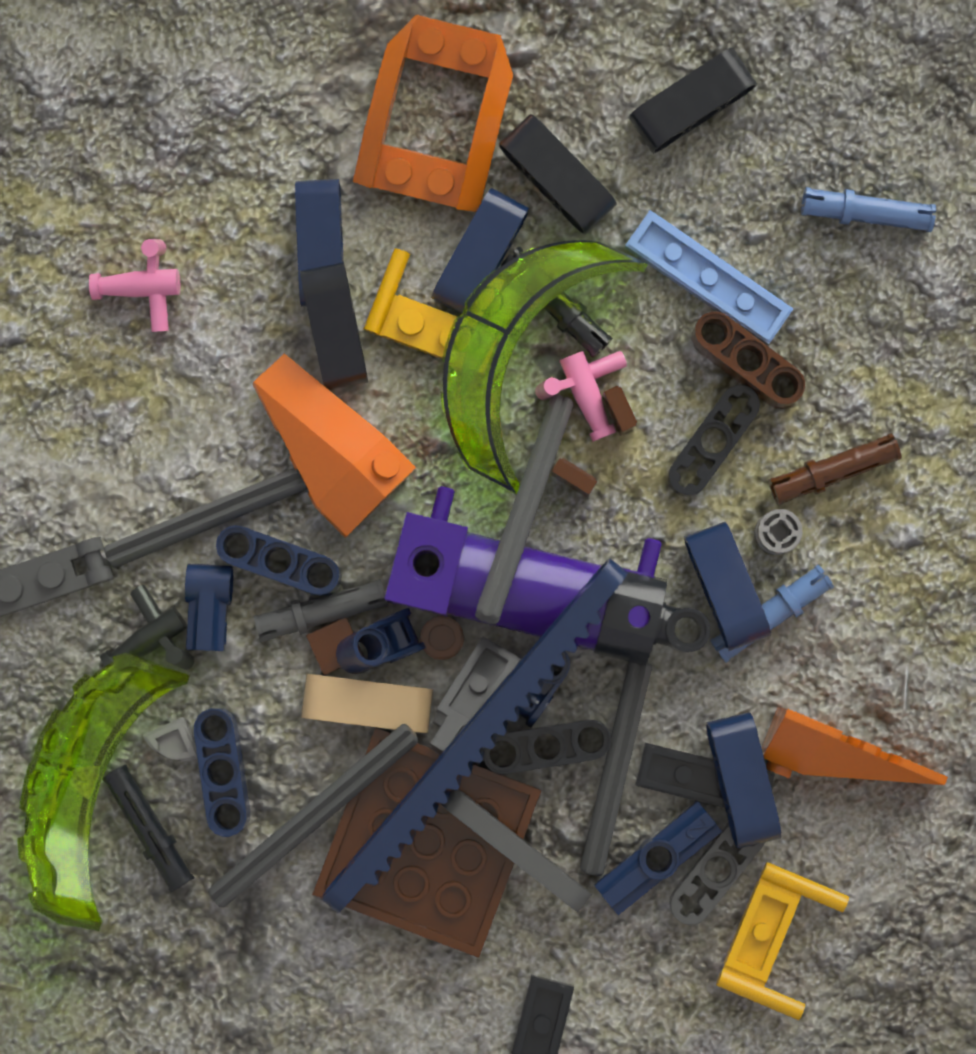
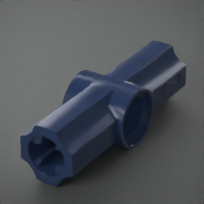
(682, 840)

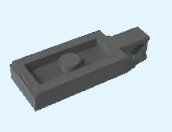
(472, 687)

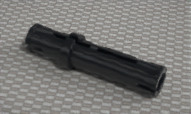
(574, 320)
(175, 874)

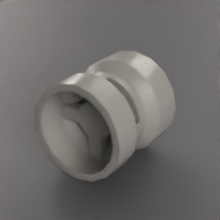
(773, 537)

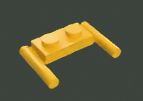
(404, 318)
(763, 933)

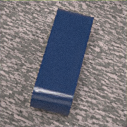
(318, 225)
(480, 248)
(257, 560)
(727, 586)
(743, 780)
(213, 792)

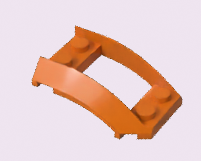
(419, 173)

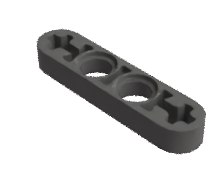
(517, 850)

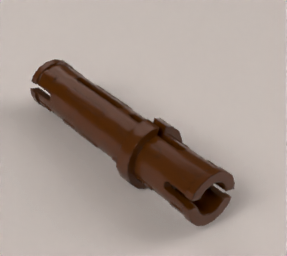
(826, 472)

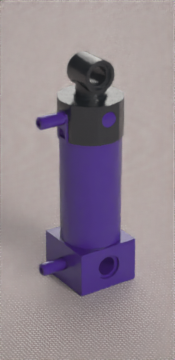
(540, 590)

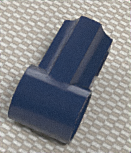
(208, 594)

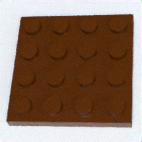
(449, 875)

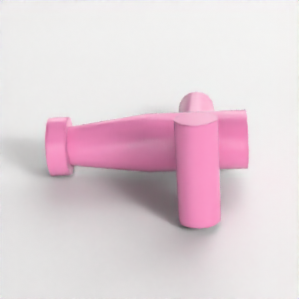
(149, 283)
(581, 379)

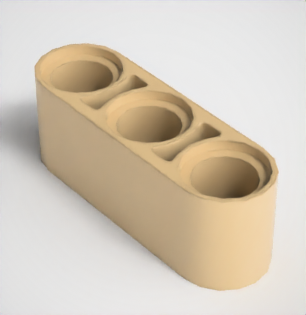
(366, 703)

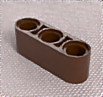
(737, 340)

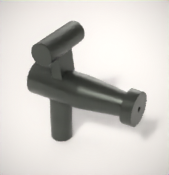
(157, 632)

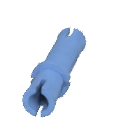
(867, 209)
(785, 604)

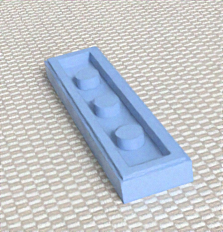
(708, 277)

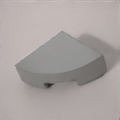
(173, 741)

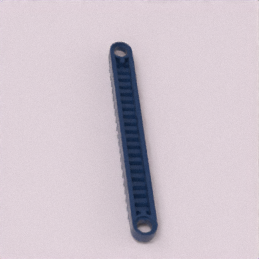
(476, 735)

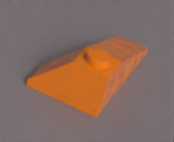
(336, 451)
(820, 750)

